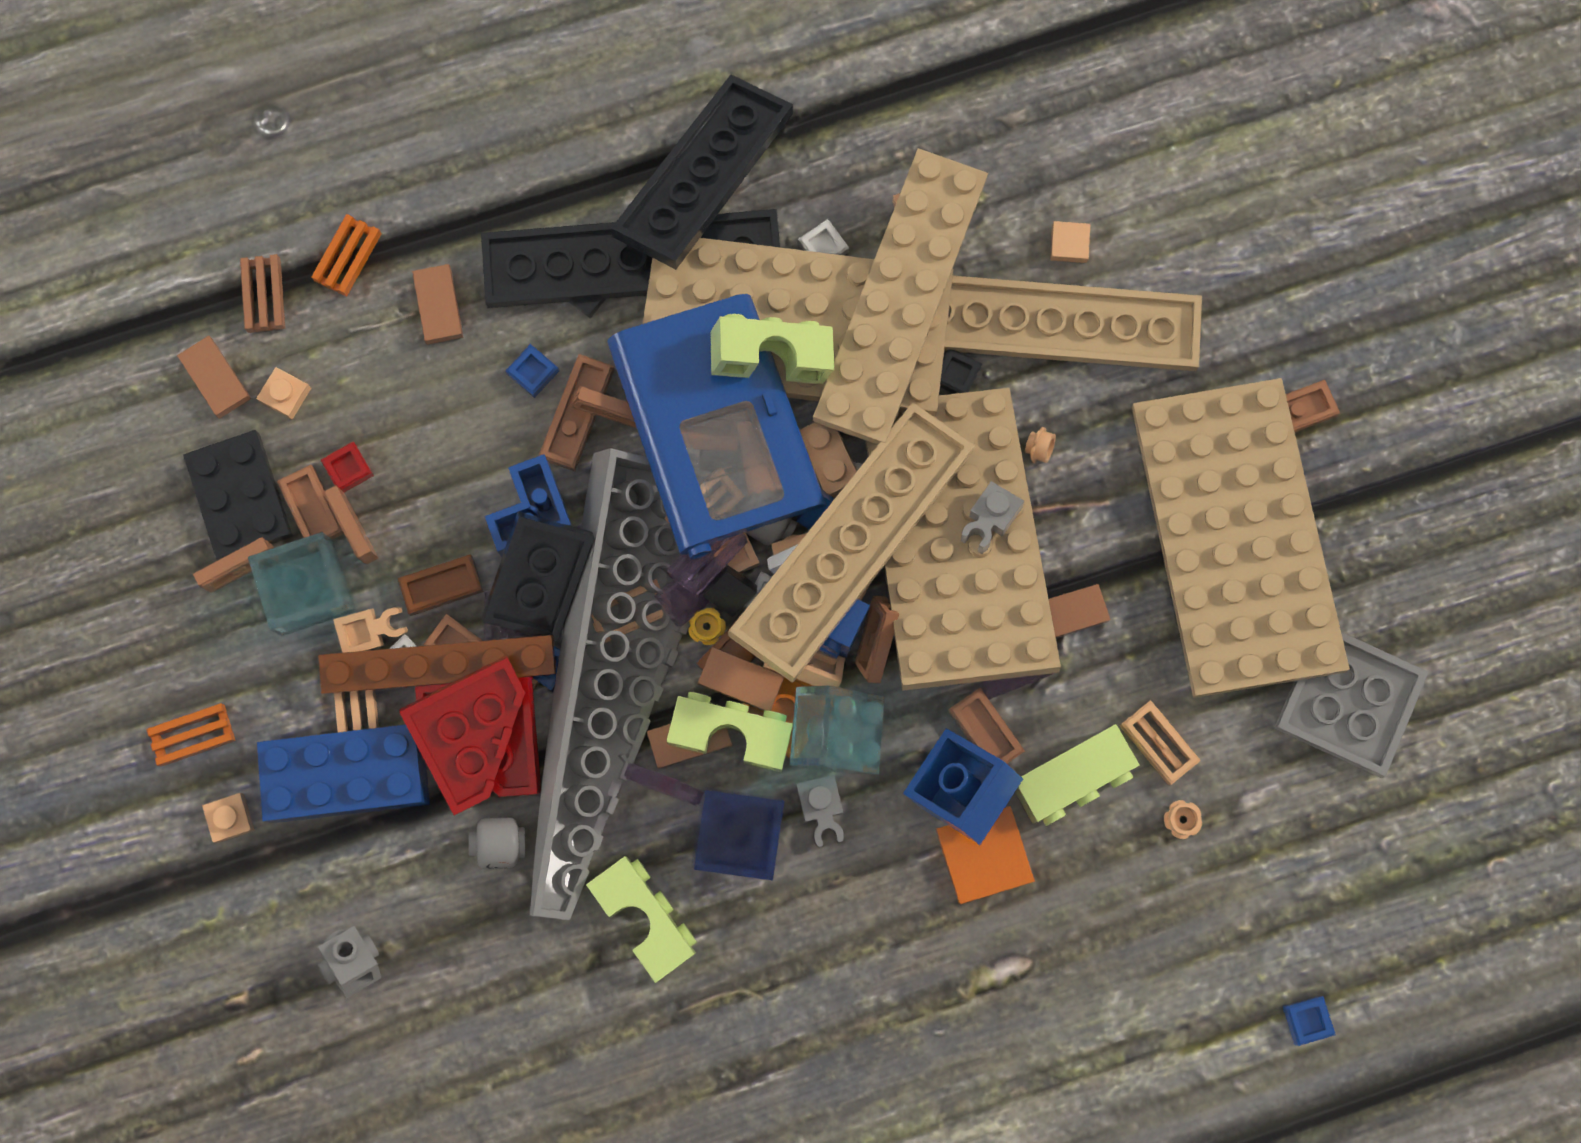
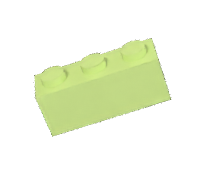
(1076, 776)

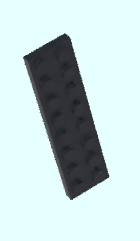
(588, 261)

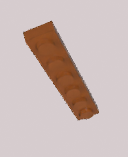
(432, 663)

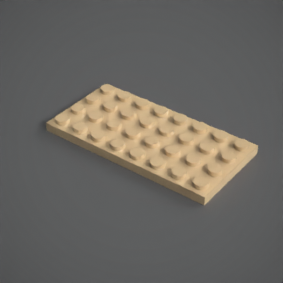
(795, 289)
(1239, 538)
(962, 609)

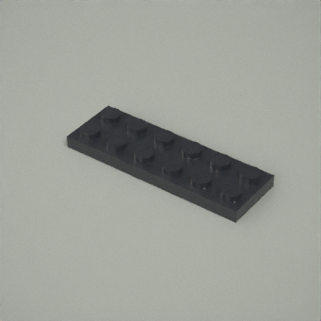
(702, 171)

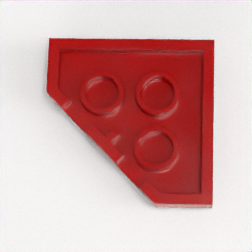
(467, 731)
(520, 765)

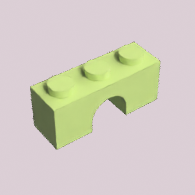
(802, 346)
(698, 720)
(626, 886)

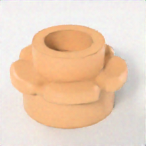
(1040, 445)
(1193, 819)

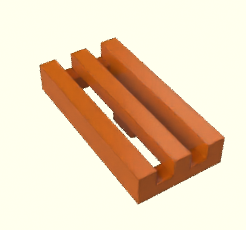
(326, 262)
(158, 744)

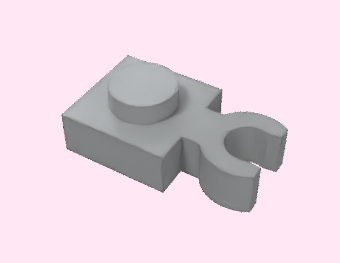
(992, 512)
(820, 803)

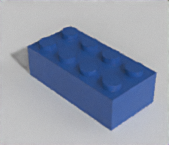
(341, 774)

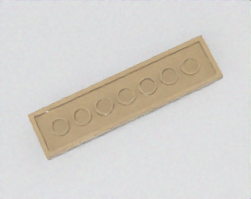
(900, 297)
(1074, 323)
(850, 542)

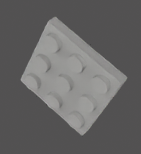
(1358, 711)

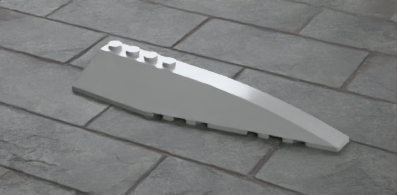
(603, 688)

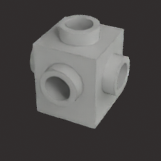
(349, 961)

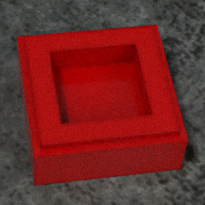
(347, 467)

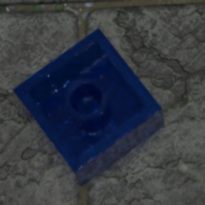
(737, 833)

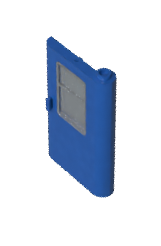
(710, 436)

